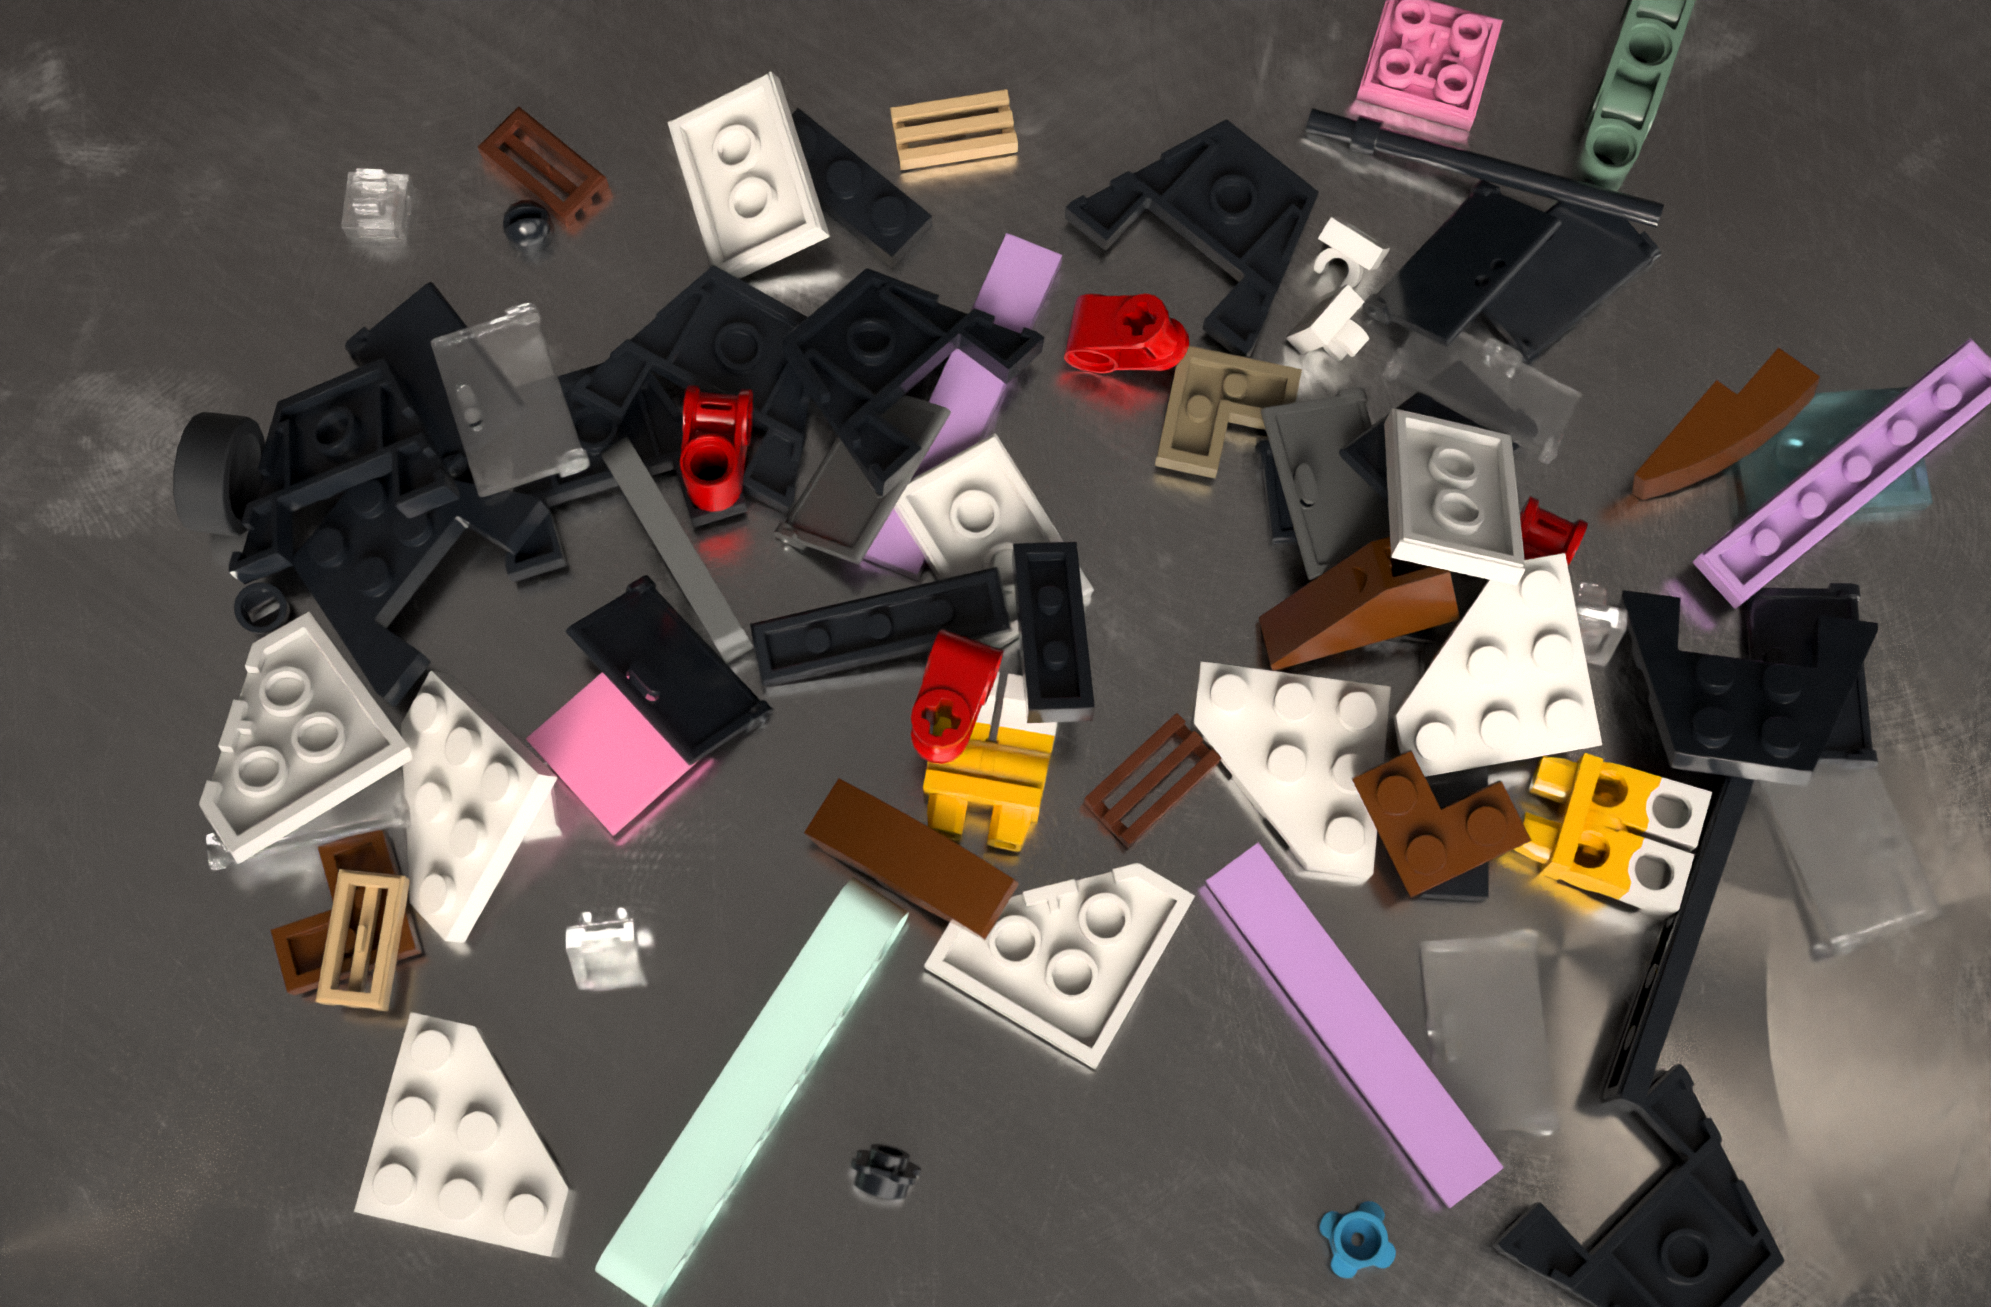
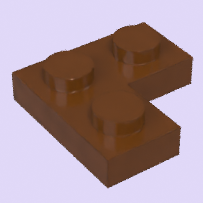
(1432, 841)
(303, 942)

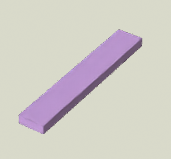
(1015, 296)
(1848, 475)
(1354, 1026)

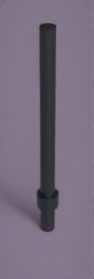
(1369, 136)

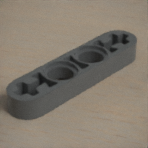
(676, 549)

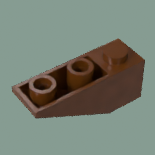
(1357, 605)

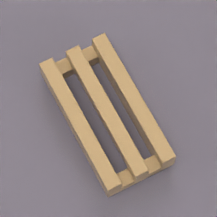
(952, 120)
(388, 944)

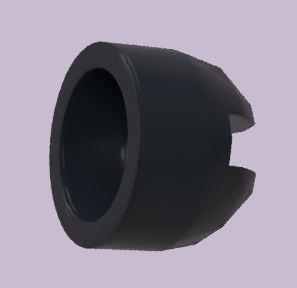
(528, 234)
(255, 597)

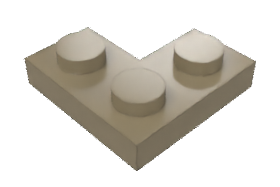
(1207, 395)

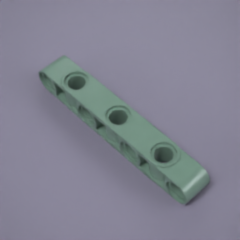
(1630, 89)

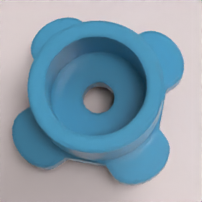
(1375, 1247)

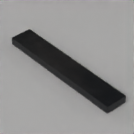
(1676, 949)

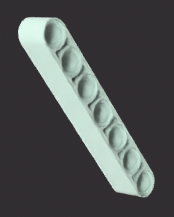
(751, 1093)

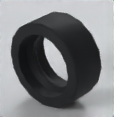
(217, 472)

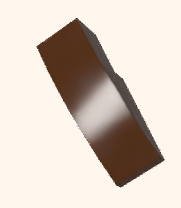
(1727, 426)
(911, 859)

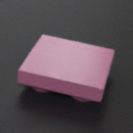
(1430, 61)
(608, 753)

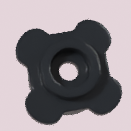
(884, 1171)

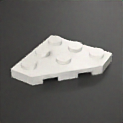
(1505, 679)
(295, 740)
(1295, 755)
(468, 802)
(1068, 955)
(461, 1146)

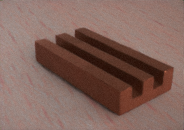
(577, 198)
(1190, 743)

